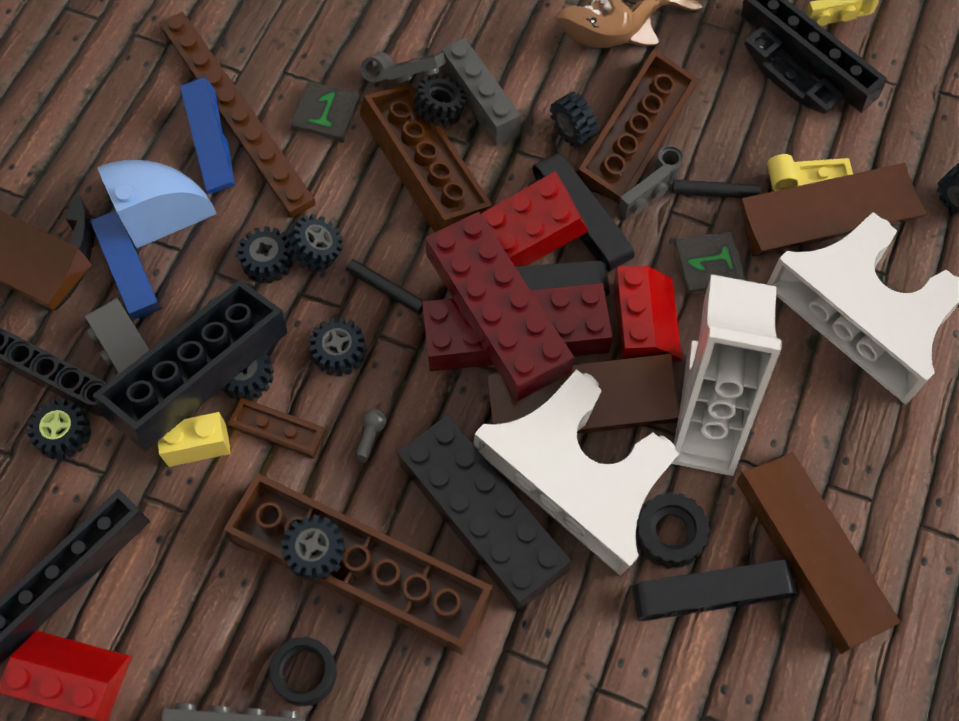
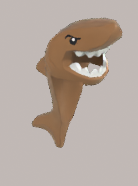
(621, 24)

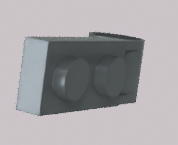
(404, 70)
(655, 184)

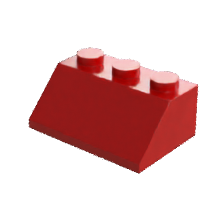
(646, 313)
(65, 676)

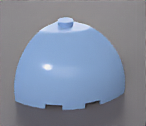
(153, 199)

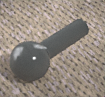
(373, 422)

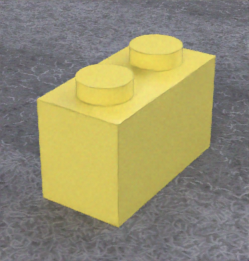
(195, 440)

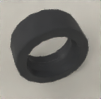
(278, 663)

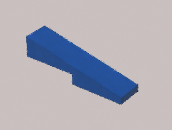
(207, 134)
(125, 265)

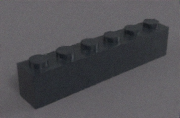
(817, 50)
(67, 569)

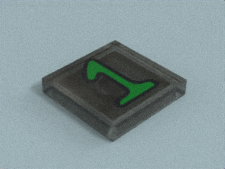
(325, 111)
(707, 256)

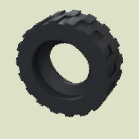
(678, 506)

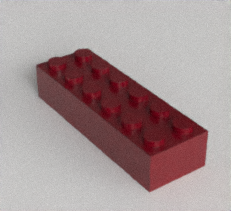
(499, 306)
(575, 312)

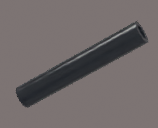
(714, 188)
(385, 286)

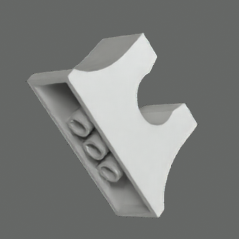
(849, 305)
(726, 374)
(584, 496)

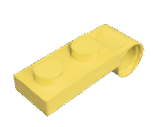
(834, 11)
(789, 174)

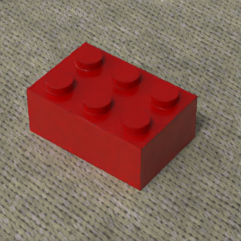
(535, 220)

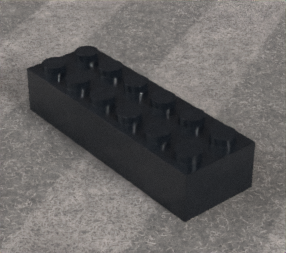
(191, 364)
(484, 512)

